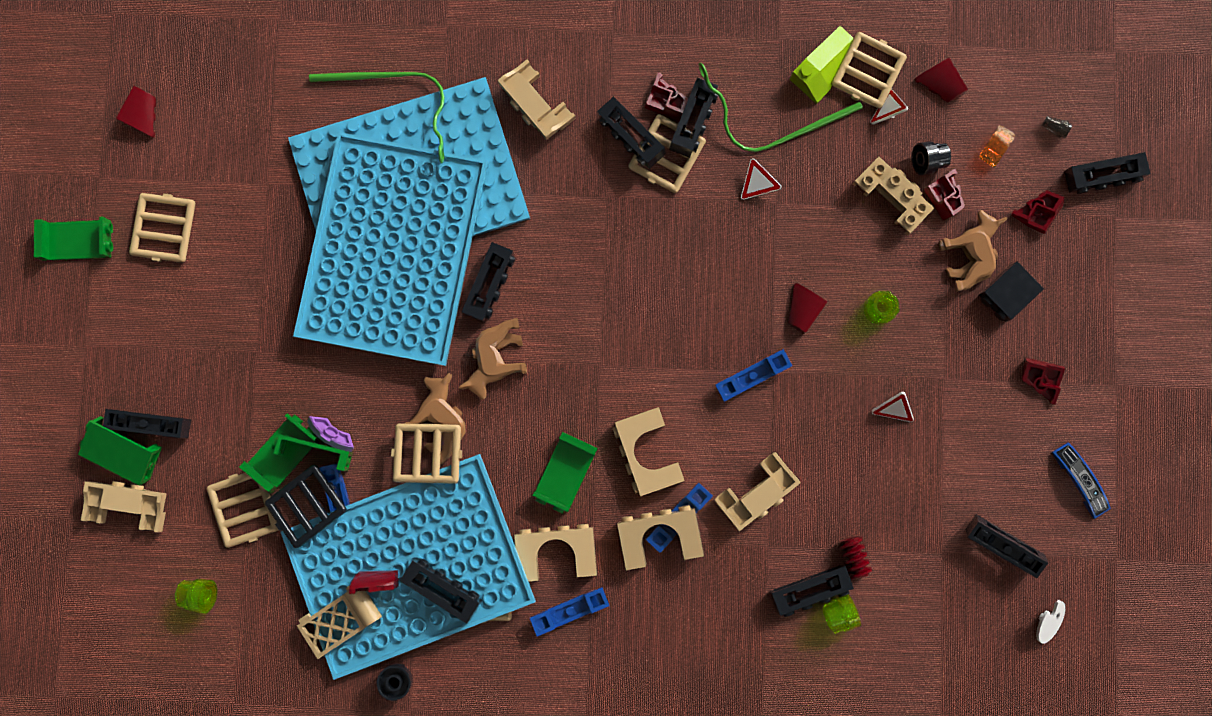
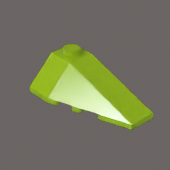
(818, 70)

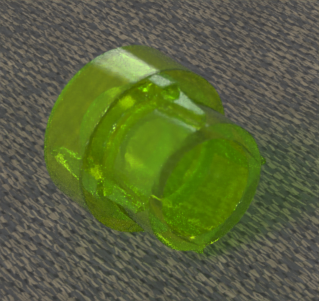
(891, 307)
(196, 595)
(841, 614)

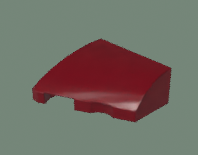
(943, 80)
(666, 99)
(139, 111)
(945, 195)
(1040, 212)
(804, 308)
(1043, 378)
(374, 581)

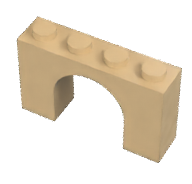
(645, 479)
(682, 521)
(579, 538)

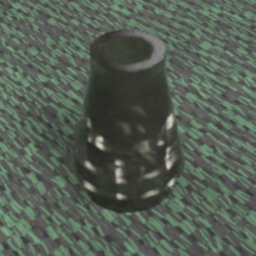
(1057, 126)

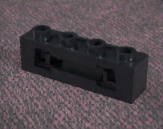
(683, 144)
(651, 154)
(1135, 164)
(501, 254)
(147, 423)
(1006, 546)
(453, 586)
(806, 602)

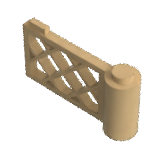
(362, 610)

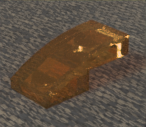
(997, 146)

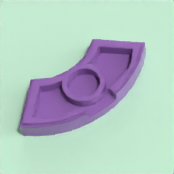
(329, 434)

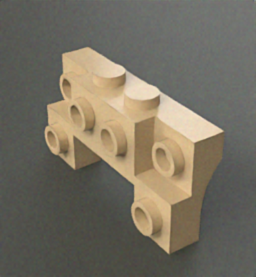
(531, 104)
(898, 191)
(762, 496)
(117, 497)

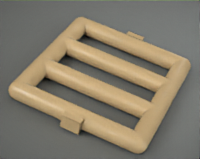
(853, 52)
(682, 172)
(142, 215)
(435, 477)
(224, 524)

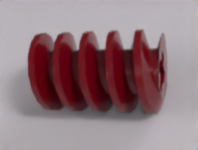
(855, 555)

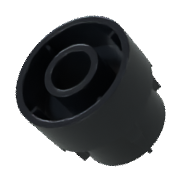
(929, 157)
(402, 674)

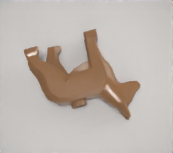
(978, 250)
(489, 359)
(439, 411)

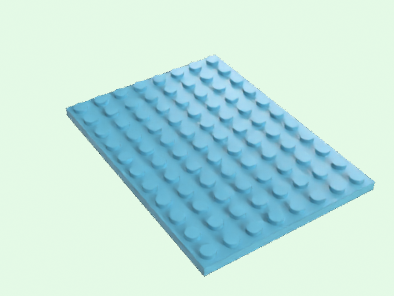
(467, 128)
(391, 249)
(445, 524)

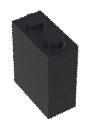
(1010, 292)

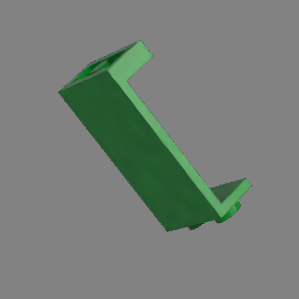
(72, 239)
(279, 446)
(118, 453)
(272, 469)
(565, 473)

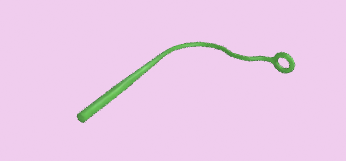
(372, 75)
(820, 123)

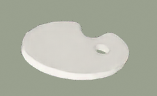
(1050, 623)

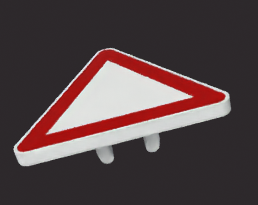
(892, 106)
(758, 181)
(896, 408)

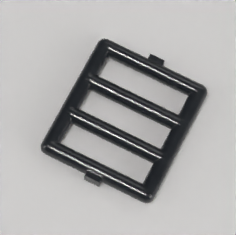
(310, 530)

